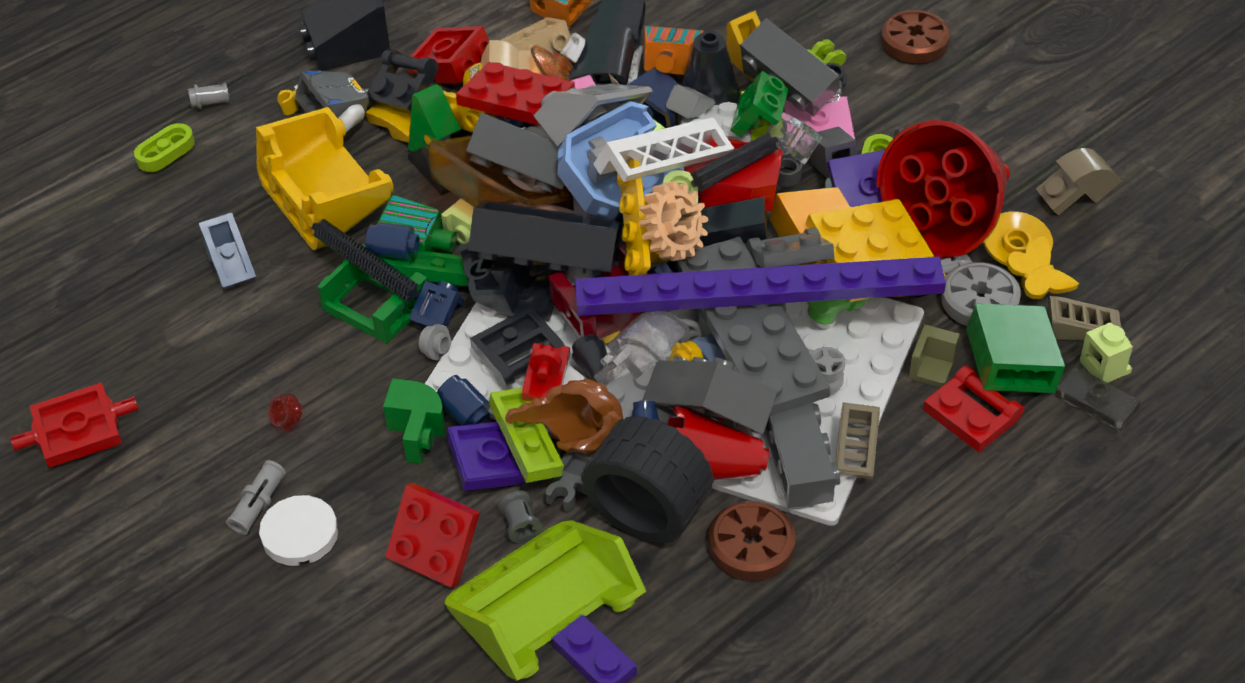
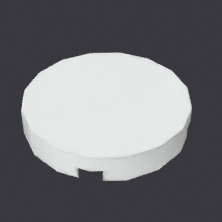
(298, 530)

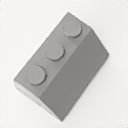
(574, 108)

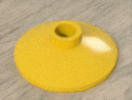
(1013, 234)

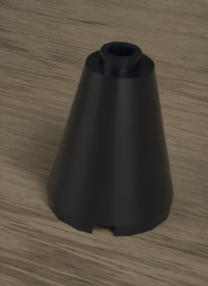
(711, 69)

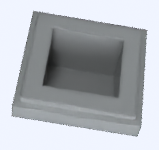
(688, 101)

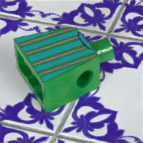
(425, 221)

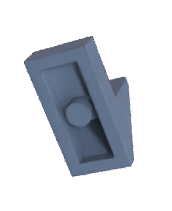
(226, 250)

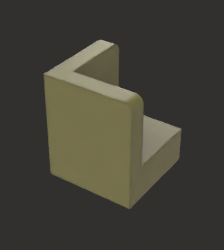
(934, 356)

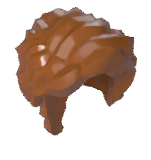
(576, 414)

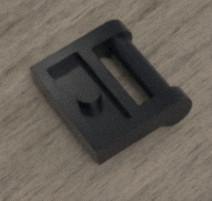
(396, 90)
(509, 340)

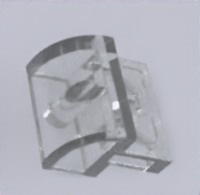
(641, 345)

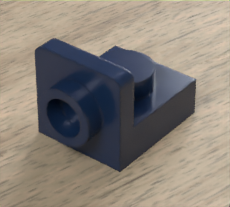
(436, 304)

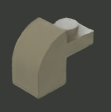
(1079, 174)

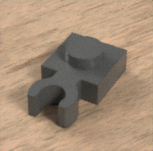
(570, 481)

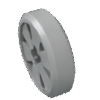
(980, 278)

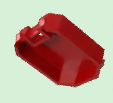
(749, 183)

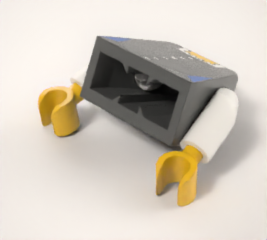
(331, 90)

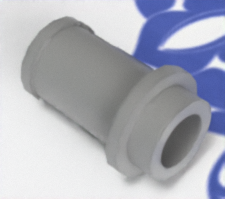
(208, 95)

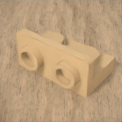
(547, 33)

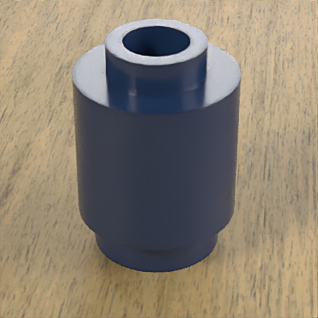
(392, 240)
(463, 401)

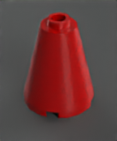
(727, 449)

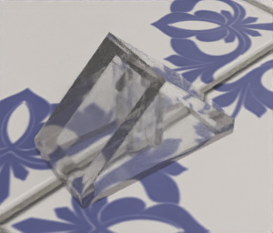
(795, 137)

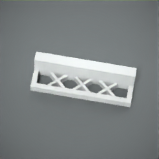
(668, 144)

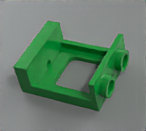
(386, 320)

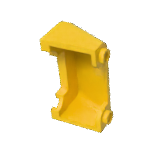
(315, 176)

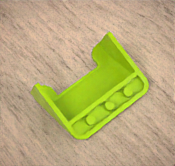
(542, 590)

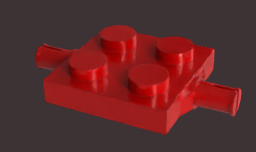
(75, 424)

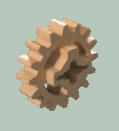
(673, 221)

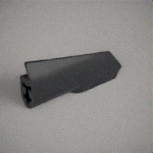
(611, 42)

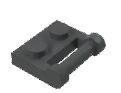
(790, 249)

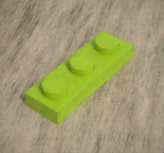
(527, 441)

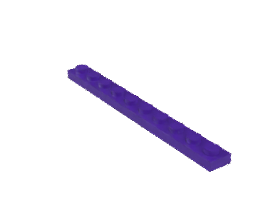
(759, 286)

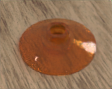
(550, 64)

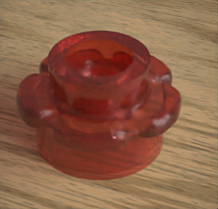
(285, 411)

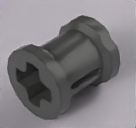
(520, 517)

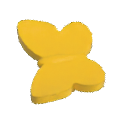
(1037, 272)

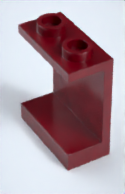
(564, 298)

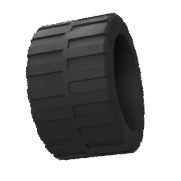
(647, 479)

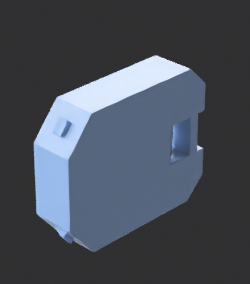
(603, 197)

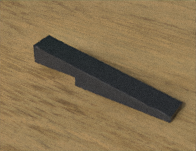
(731, 220)

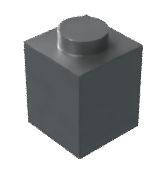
(833, 145)

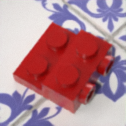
(454, 50)

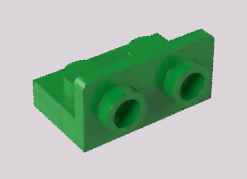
(762, 99)

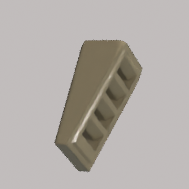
(1065, 313)
(860, 415)

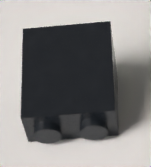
(344, 32)

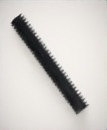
(734, 161)
(366, 260)

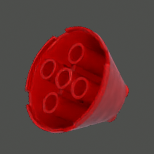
(946, 184)

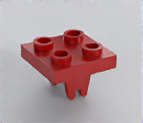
(432, 534)

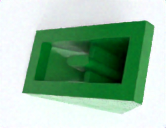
(430, 116)

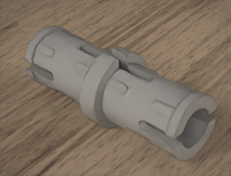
(243, 515)

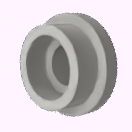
(435, 341)

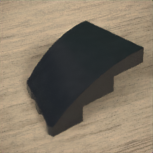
(508, 285)

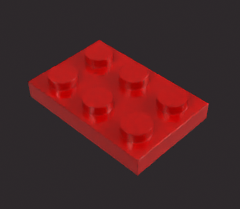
(509, 91)

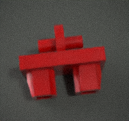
(545, 370)

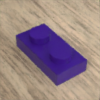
(593, 653)

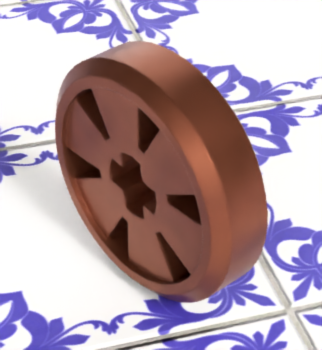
(915, 36)
(752, 560)

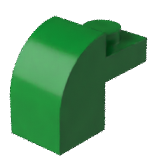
(417, 412)

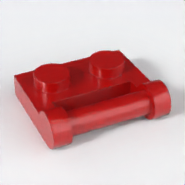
(967, 417)

